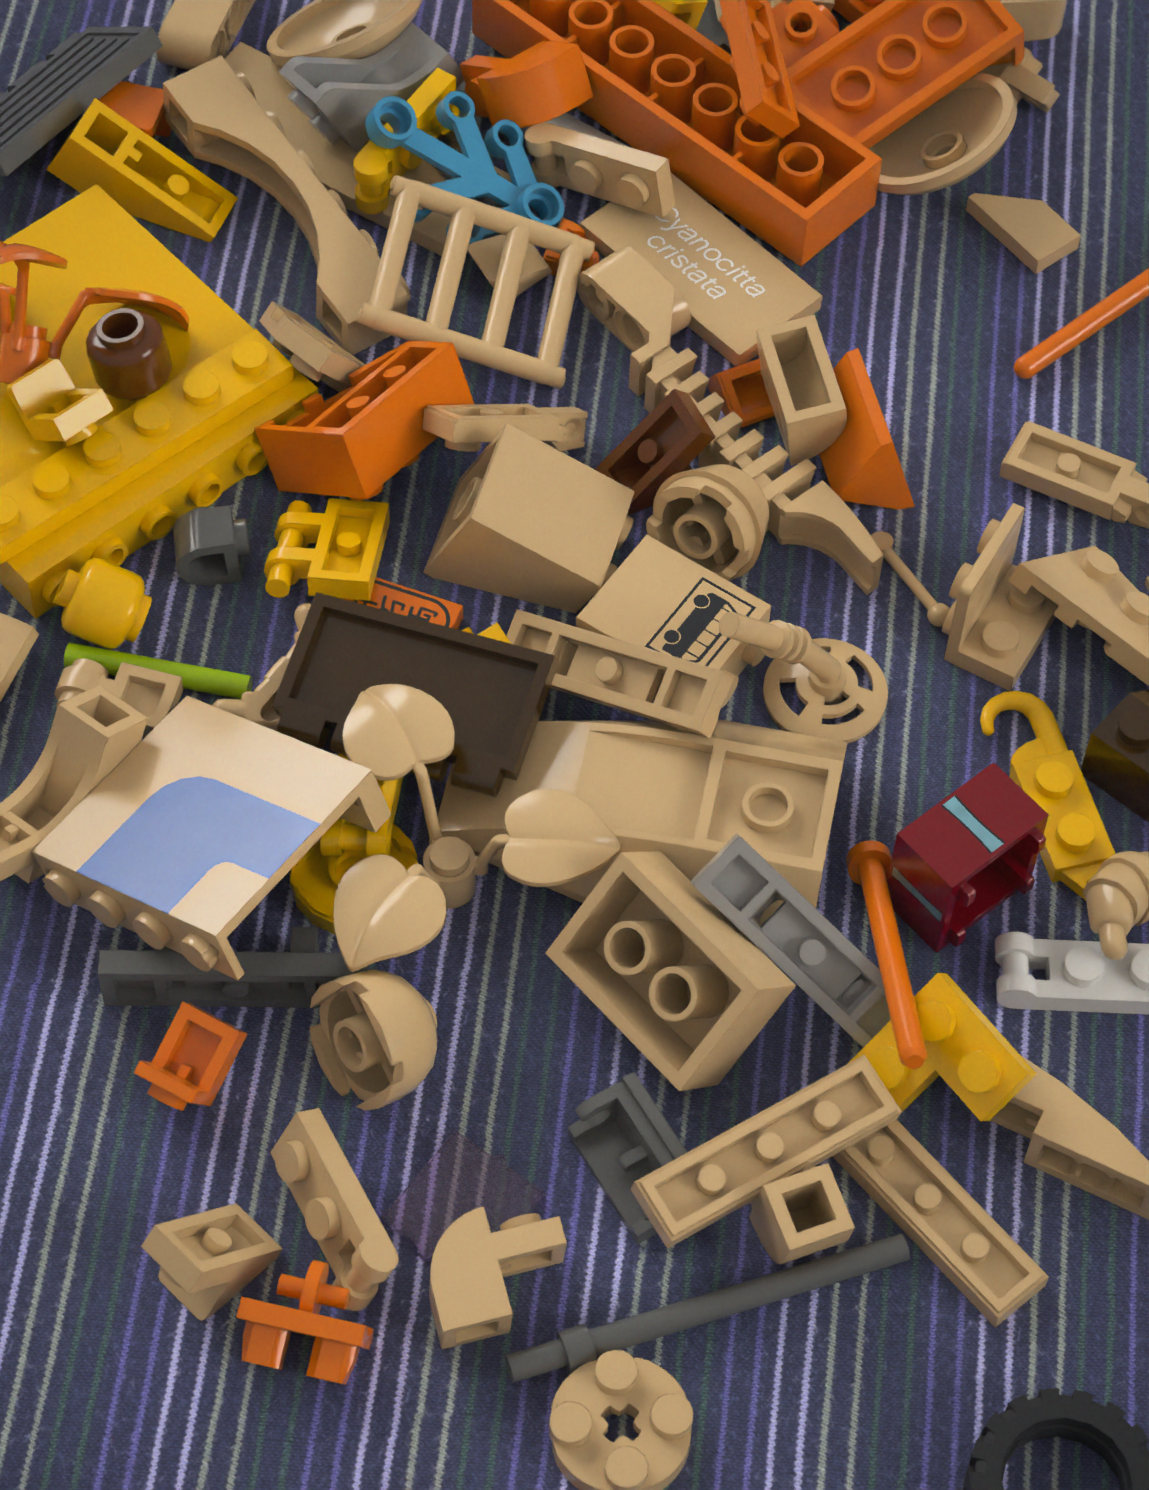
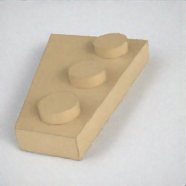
(1097, 597)

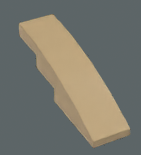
(1077, 1143)

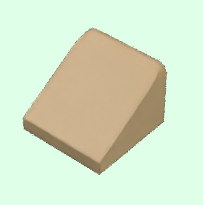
(488, 254)

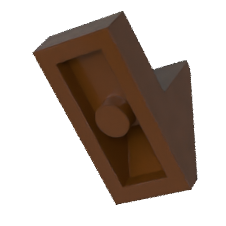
(658, 448)

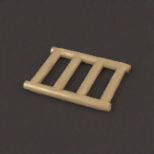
(518, 232)

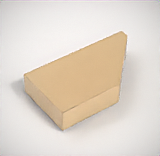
(1025, 228)

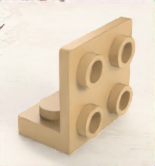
(993, 622)

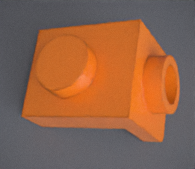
(192, 1058)

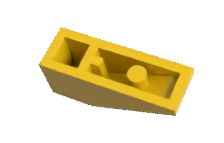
(140, 174)

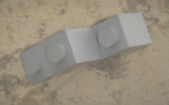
(342, 91)

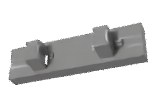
(796, 938)

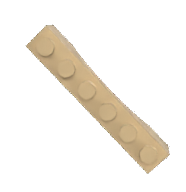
(226, 126)

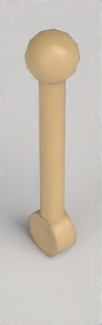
(936, 611)

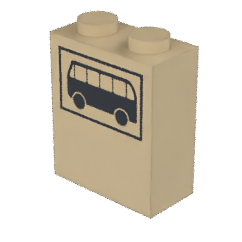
(675, 609)

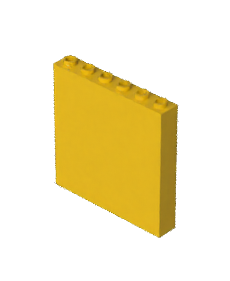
(117, 252)

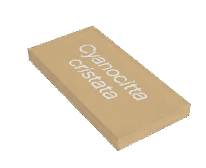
(715, 266)

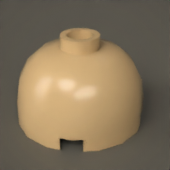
(374, 1036)

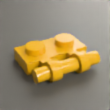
(345, 553)

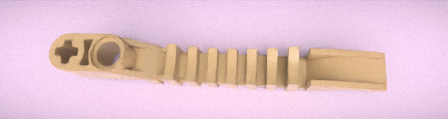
(644, 314)

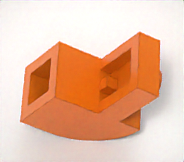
(529, 86)

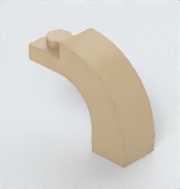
(83, 747)

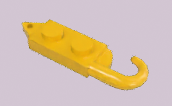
(1054, 780)

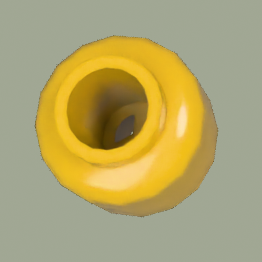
(103, 603)

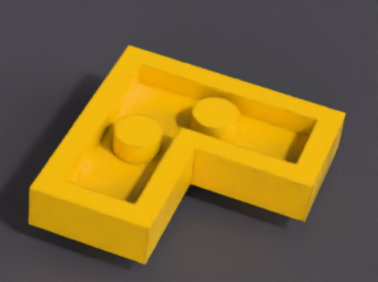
(959, 1048)

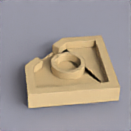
(310, 348)

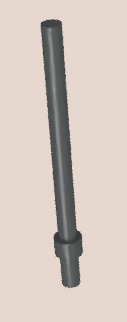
(579, 1345)

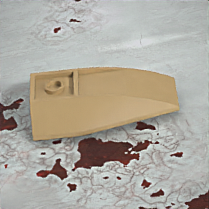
(675, 794)

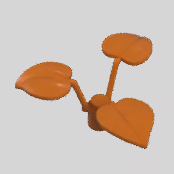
(25, 345)

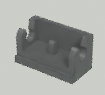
(621, 1141)

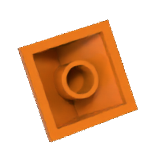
(863, 459)

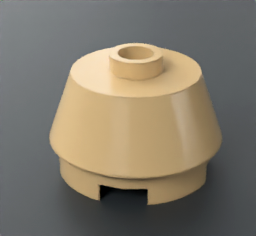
(712, 518)

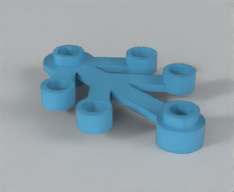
(473, 169)

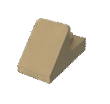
(210, 1256)

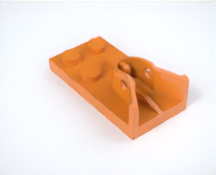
(902, 62)

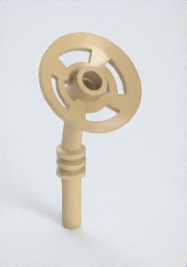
(818, 676)

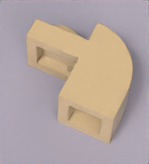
(801, 1215)
(469, 1270)

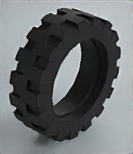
(1064, 1417)

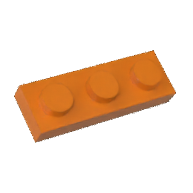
(759, 65)

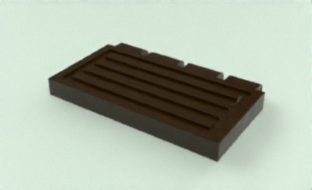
(482, 682)

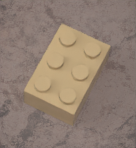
(669, 970)

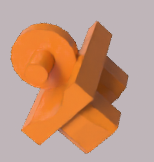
(335, 1341)

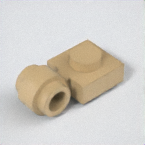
(142, 688)

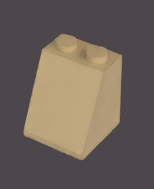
(531, 525)

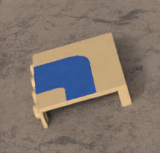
(201, 829)

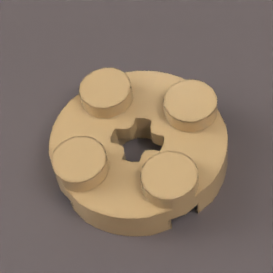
(618, 1386)

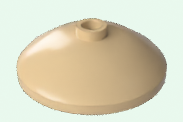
(341, 29)
(948, 138)

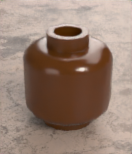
(128, 354)

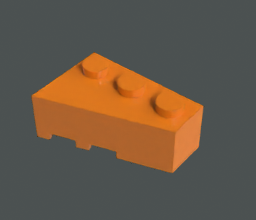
(369, 428)

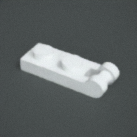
(1075, 975)

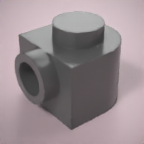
(210, 546)

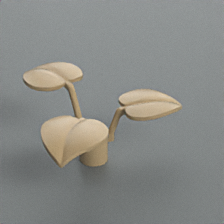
(394, 910)

